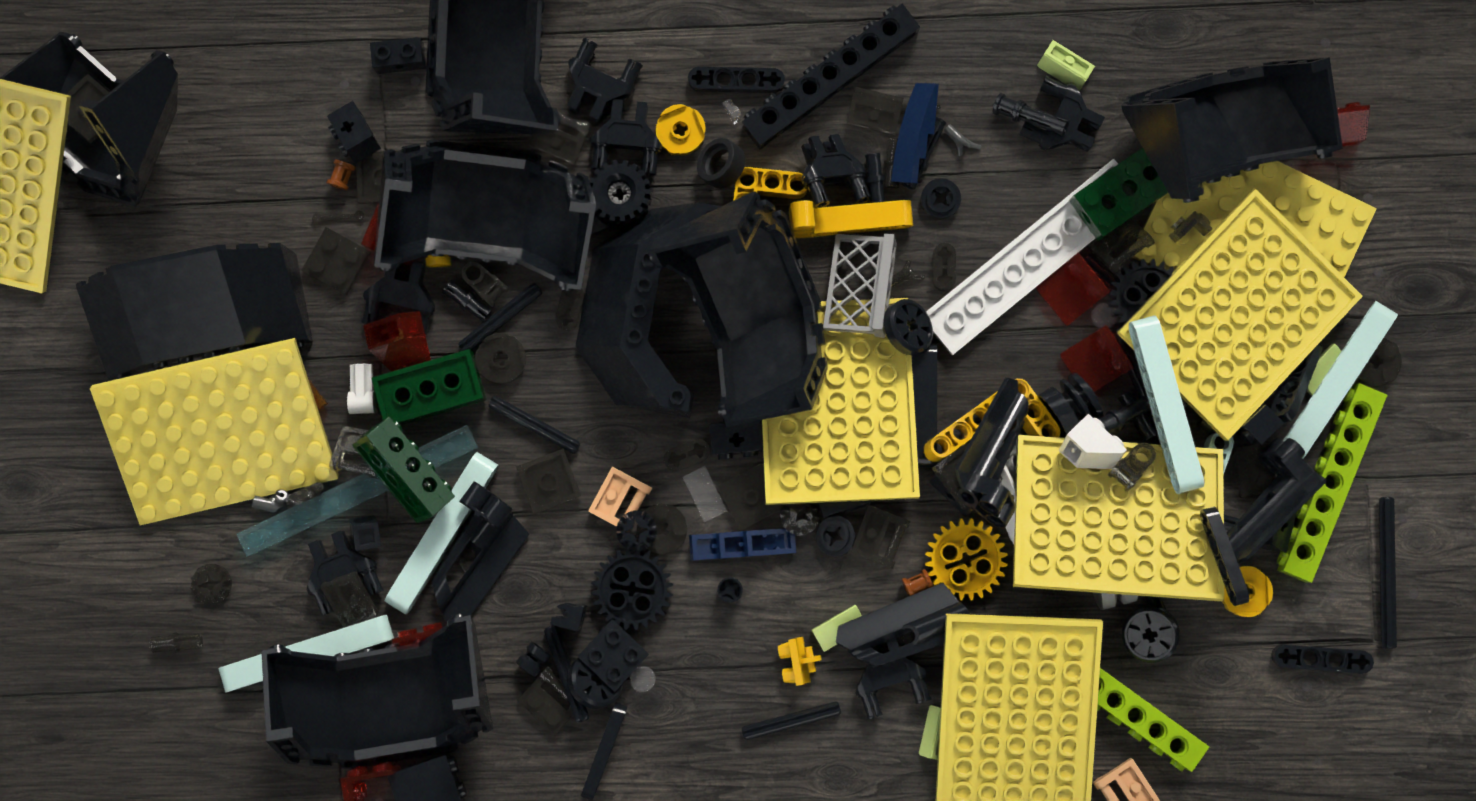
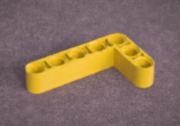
(760, 175)
(848, 219)
(967, 427)

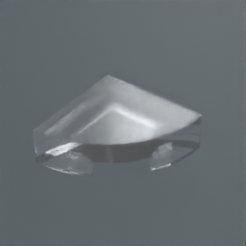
(732, 111)

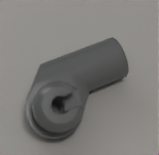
(272, 503)

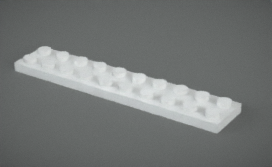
(1013, 272)

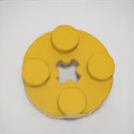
(674, 142)
(1260, 597)

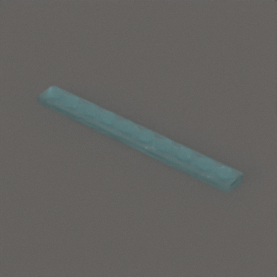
(346, 496)

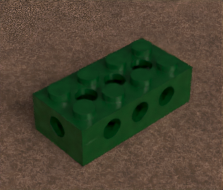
(1109, 187)
(416, 377)
(404, 470)

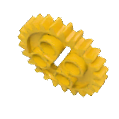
(974, 581)

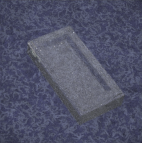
(704, 494)

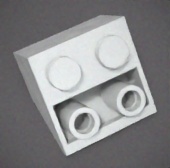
(1092, 446)

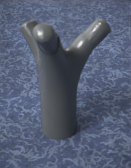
(960, 140)

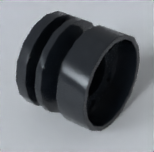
(1073, 404)

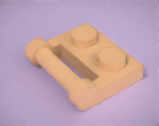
(613, 493)
(1130, 782)

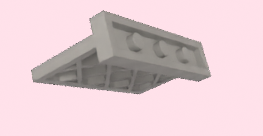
(882, 283)

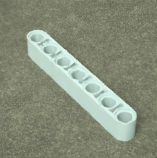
(1341, 375)
(1166, 404)
(438, 537)
(340, 641)

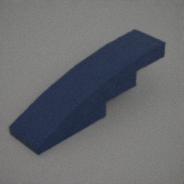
(914, 131)
(741, 544)

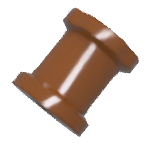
(341, 175)
(917, 583)

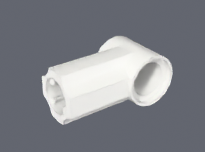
(361, 396)

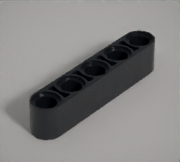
(925, 401)

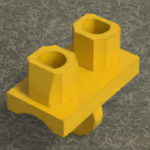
(802, 661)

